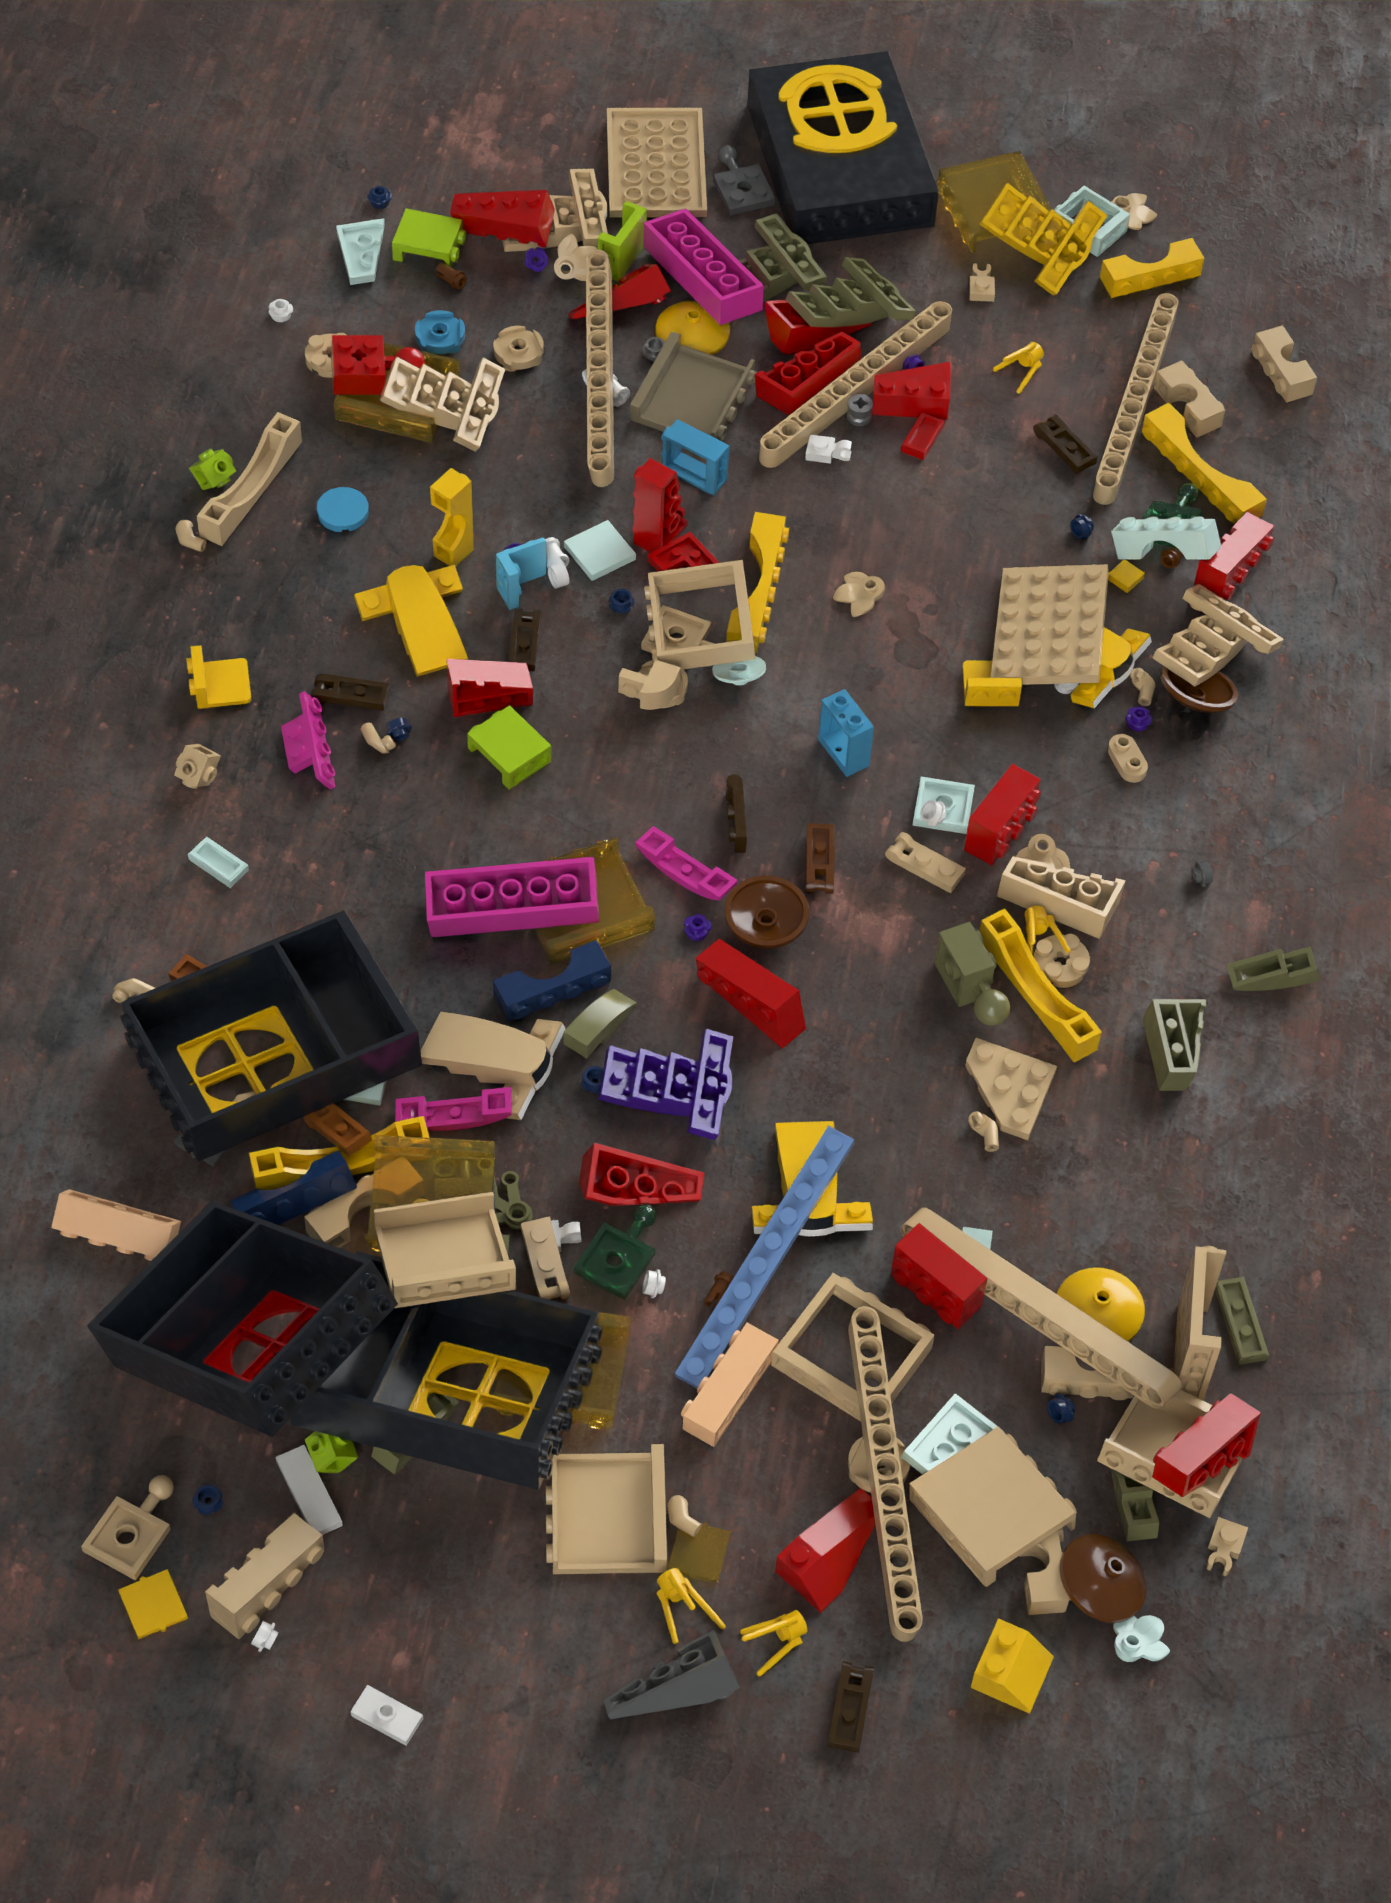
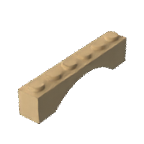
(227, 510)

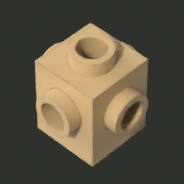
(197, 766)

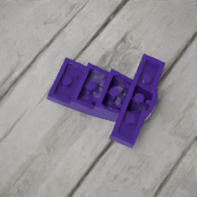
(673, 1082)

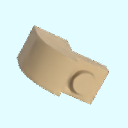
(652, 690)

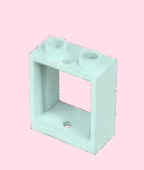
(1115, 223)

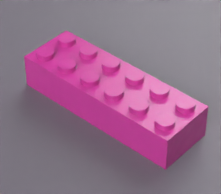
(703, 266)
(511, 897)

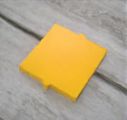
(153, 1604)

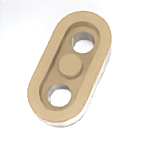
(1125, 756)

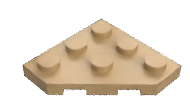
(1010, 1085)

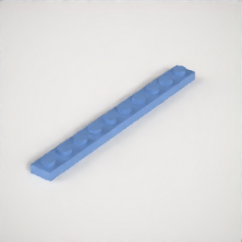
(765, 1256)

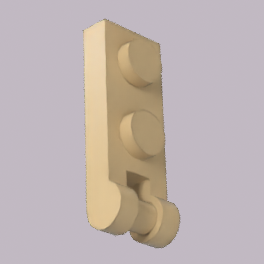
(925, 863)
(544, 1258)

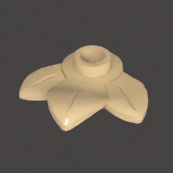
(1138, 211)
(574, 256)
(858, 593)
(1053, 856)

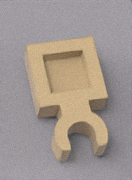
(981, 285)
(1226, 1542)

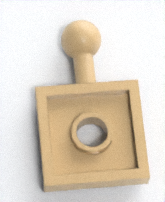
(675, 621)
(126, 1517)

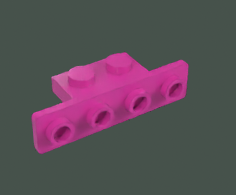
(307, 743)

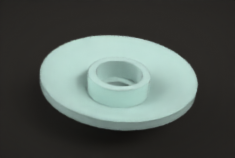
(740, 672)

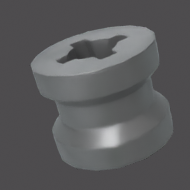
(859, 409)

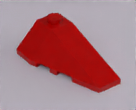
(793, 333)
(827, 1552)

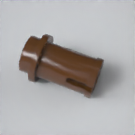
(455, 278)
(1171, 557)
(721, 1284)

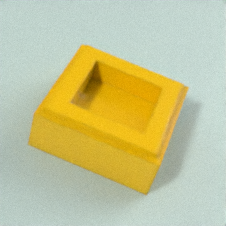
(1125, 576)

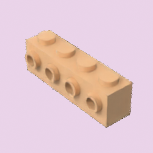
(113, 1224)
(729, 1384)

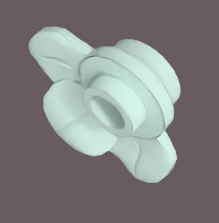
(1140, 1639)

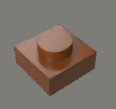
(184, 967)

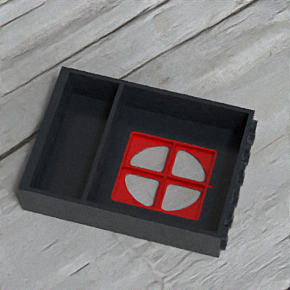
(212, 1290)

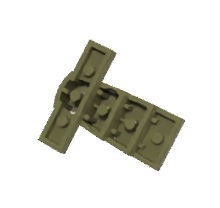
(783, 261)
(851, 301)

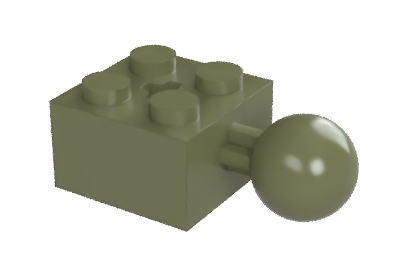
(969, 973)

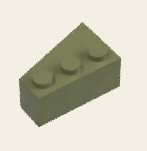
(1174, 1040)

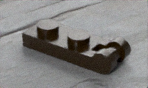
(1065, 443)
(525, 637)
(350, 691)
(736, 812)
(850, 1708)

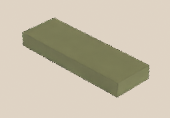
(1241, 1321)

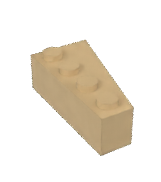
(1070, 897)
(264, 1576)

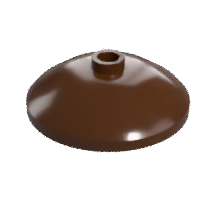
(1210, 696)
(771, 901)
(1103, 1578)

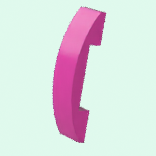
(682, 868)
(458, 1113)

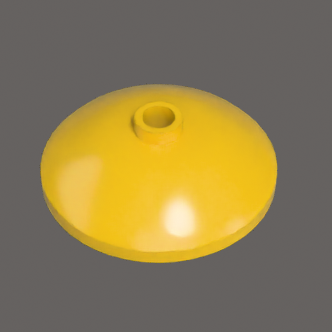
(695, 325)
(1124, 1306)

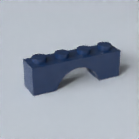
(521, 994)
(322, 1183)

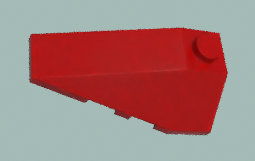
(636, 288)
(633, 1179)

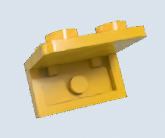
(218, 681)
(988, 691)

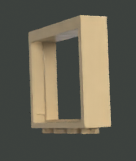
(693, 579)
(824, 1383)

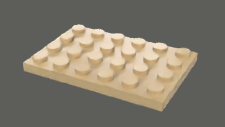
(656, 160)
(1051, 624)

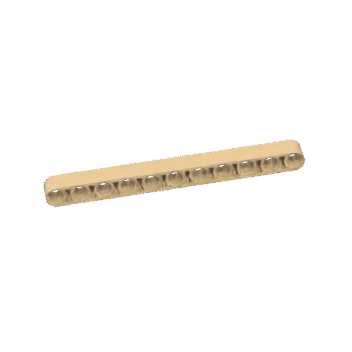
(599, 369)
(859, 379)
(1135, 399)
(1057, 1317)
(885, 1485)

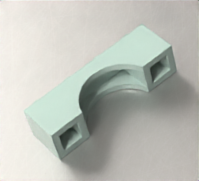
(1193, 537)

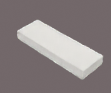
(309, 1490)

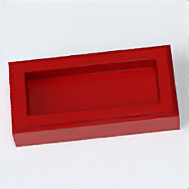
(922, 436)

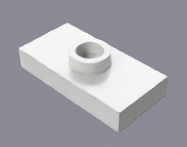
(386, 1715)

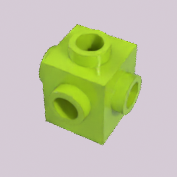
(213, 469)
(330, 1452)

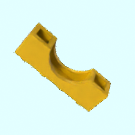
(1126, 276)
(455, 537)

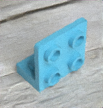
(519, 566)

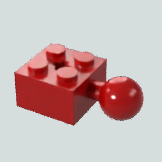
(361, 365)

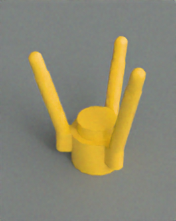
(1027, 357)
(1037, 923)
(676, 1588)
(787, 1627)

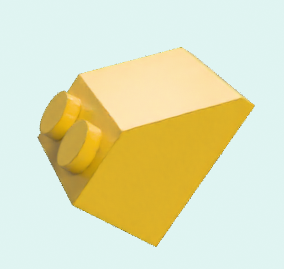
(1012, 1666)

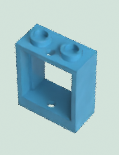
(707, 476)
(848, 729)

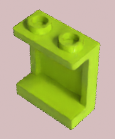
(428, 236)
(628, 242)
(510, 746)

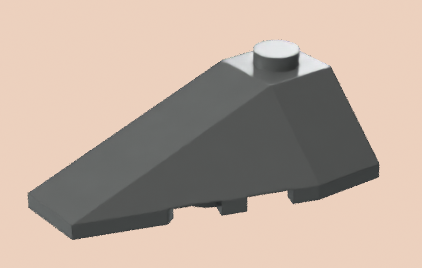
(692, 1678)

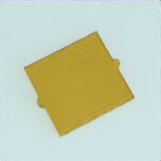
(700, 1555)

